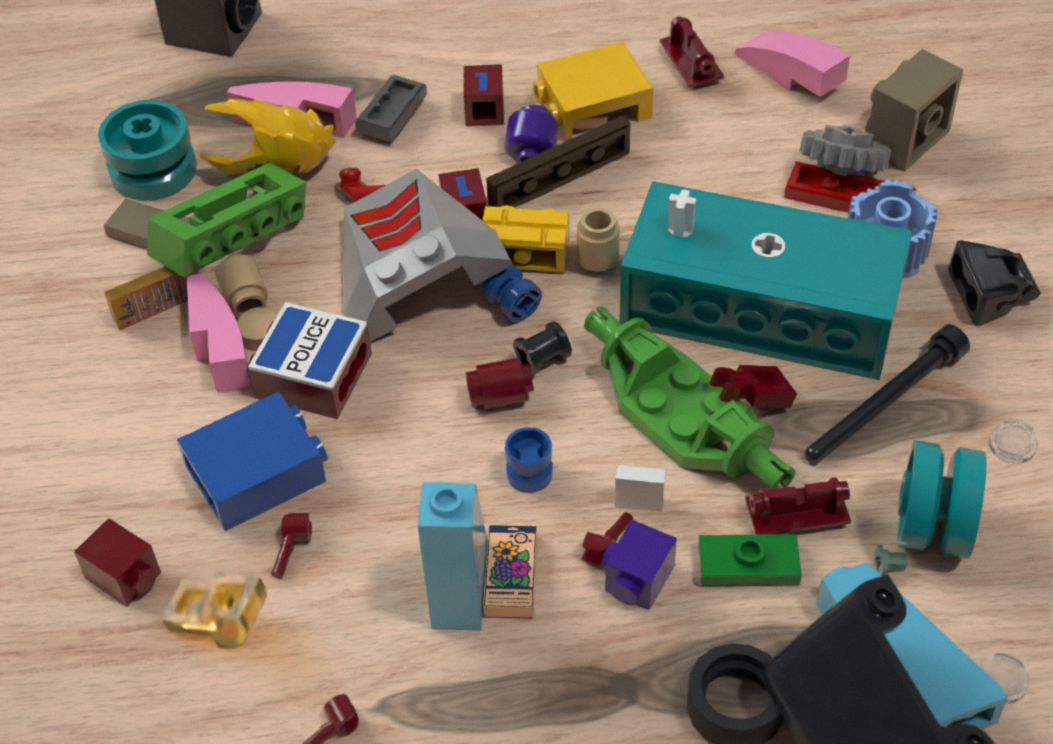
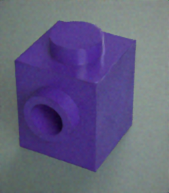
(639, 564)

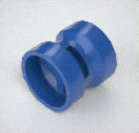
(516, 295)
(528, 460)

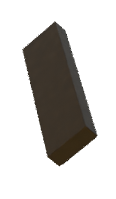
(559, 164)

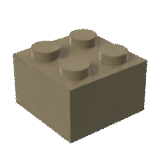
(914, 107)

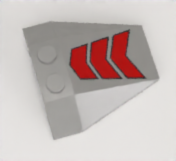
(406, 241)

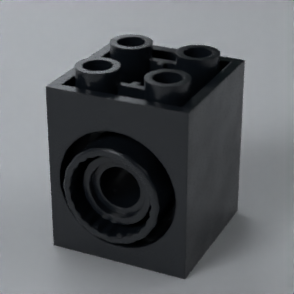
(207, 24)

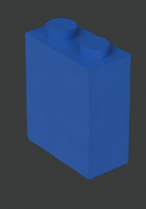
(253, 460)

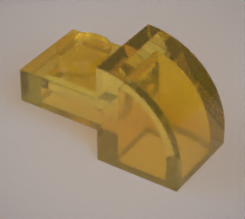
(217, 608)

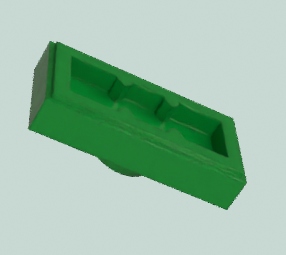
(749, 560)

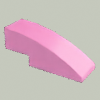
(796, 60)
(331, 102)
(216, 334)

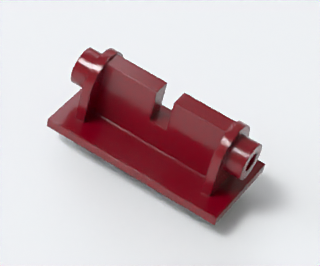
(689, 54)
(799, 508)

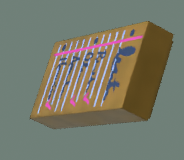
(146, 296)

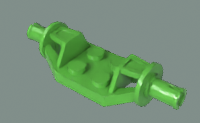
(678, 407)

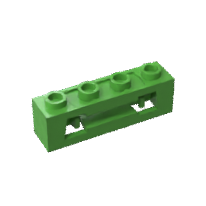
(225, 219)

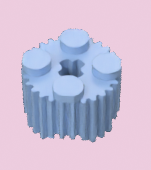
(899, 207)

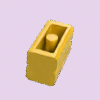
(531, 236)

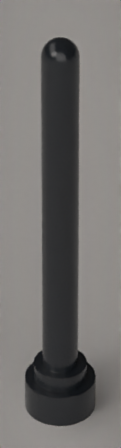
(945, 347)

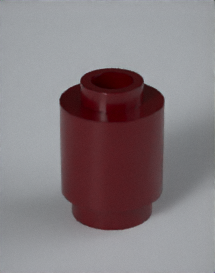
(499, 383)

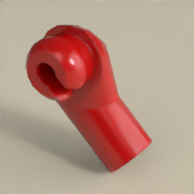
(352, 185)

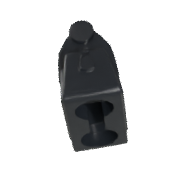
(990, 280)

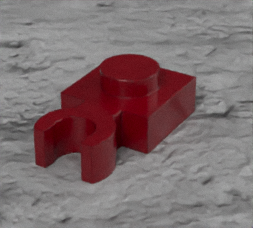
(760, 385)

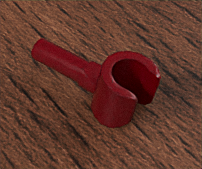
(293, 528)
(596, 544)
(341, 720)

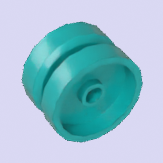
(147, 150)
(950, 499)

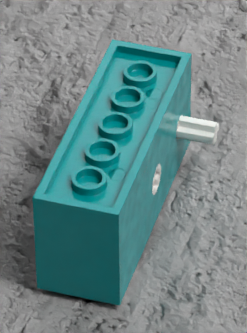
(764, 278)

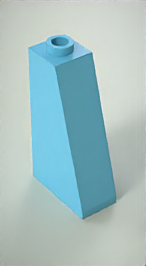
(453, 554)
(942, 672)

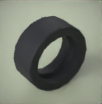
(714, 726)

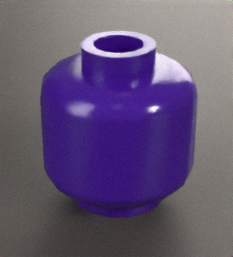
(530, 132)

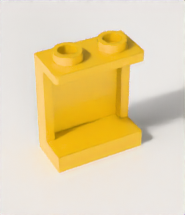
(593, 85)

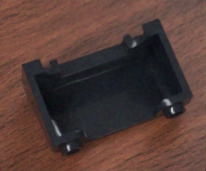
(847, 682)

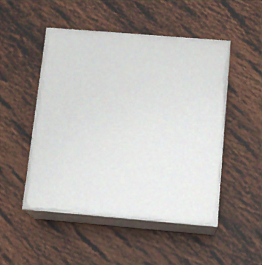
(639, 487)

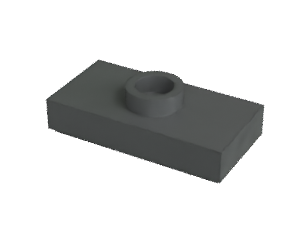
(391, 108)

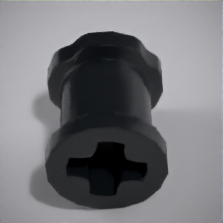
(543, 347)

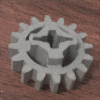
(845, 150)

